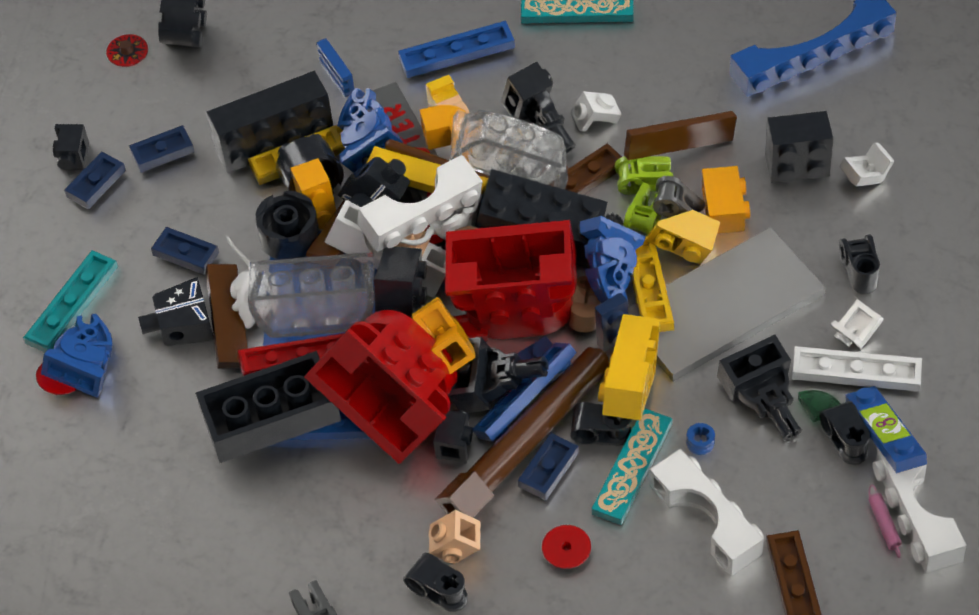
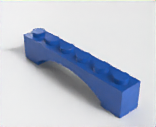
(760, 68)

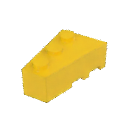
(630, 368)

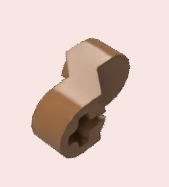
(583, 307)

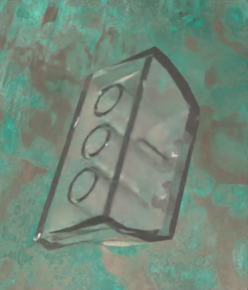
(509, 146)
(311, 294)

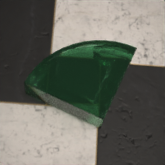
(816, 401)

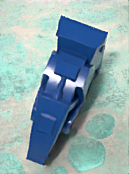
(363, 128)
(610, 256)
(80, 356)

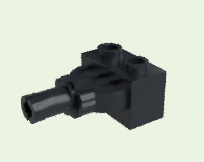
(529, 97)
(491, 376)
(761, 382)

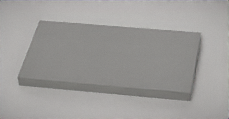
(732, 301)

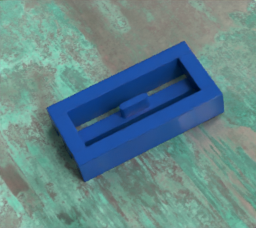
(335, 67)

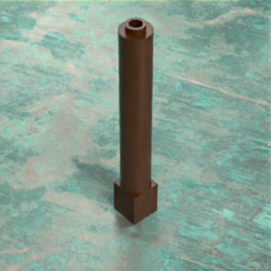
(474, 488)

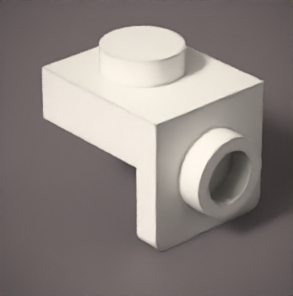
(594, 107)
(868, 168)
(857, 325)

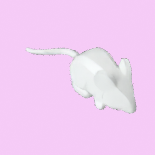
(460, 218)
(239, 290)

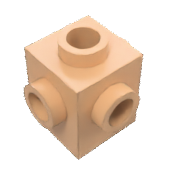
(454, 537)

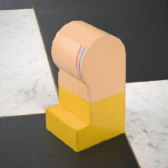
(444, 93)

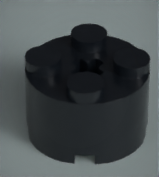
(182, 22)
(306, 150)
(287, 225)

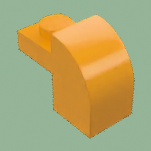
(438, 125)
(447, 333)

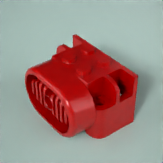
(513, 277)
(387, 381)

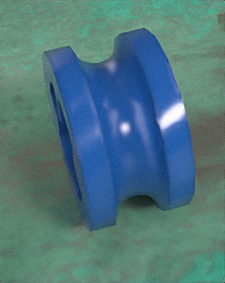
(700, 448)

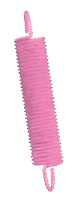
(885, 521)

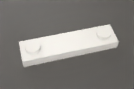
(857, 368)

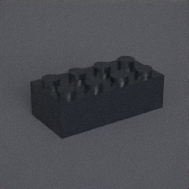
(269, 119)
(523, 201)
(265, 408)

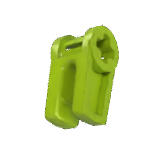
(641, 170)
(640, 215)

